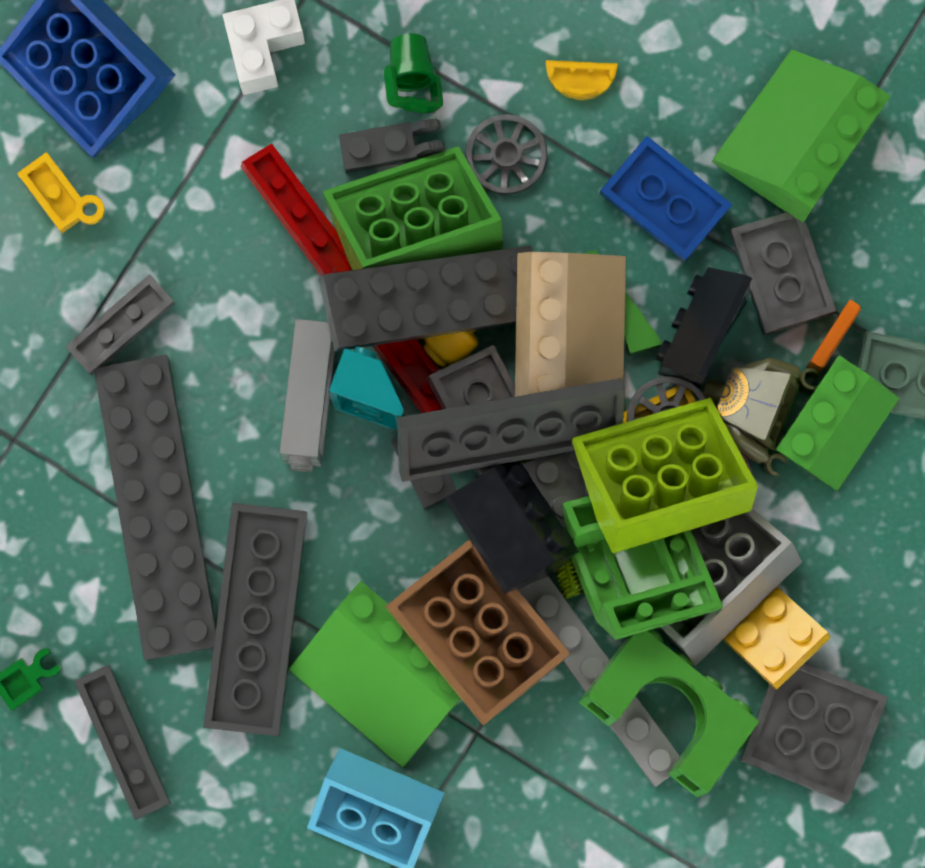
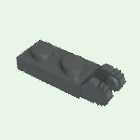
(388, 145)

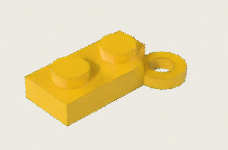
(58, 195)

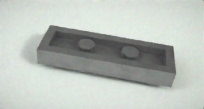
(120, 324)

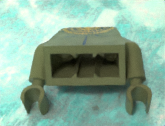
(757, 405)

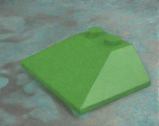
(641, 584)

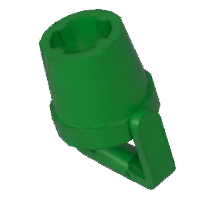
(410, 72)

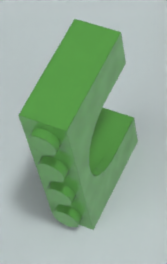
(720, 720)

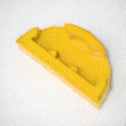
(580, 79)

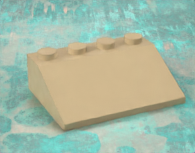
(568, 320)

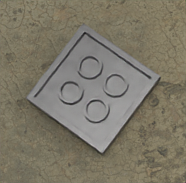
(815, 731)

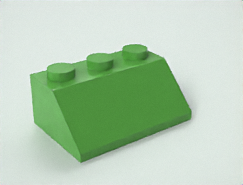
(837, 423)

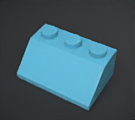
(375, 809)

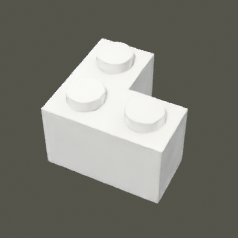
(256, 34)

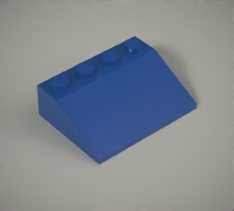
(84, 68)

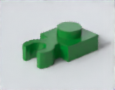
(21, 682)

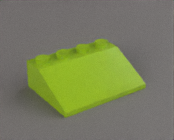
(664, 474)

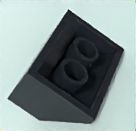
(702, 324)
(512, 526)

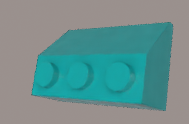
(365, 389)

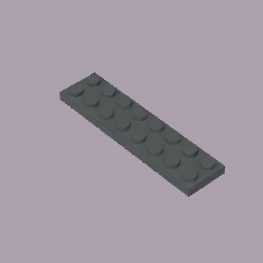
(156, 507)

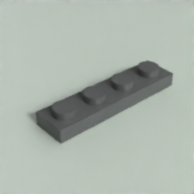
(122, 742)

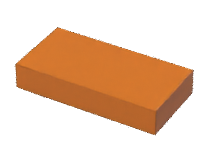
(834, 336)

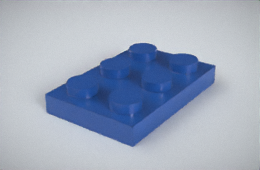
(665, 199)

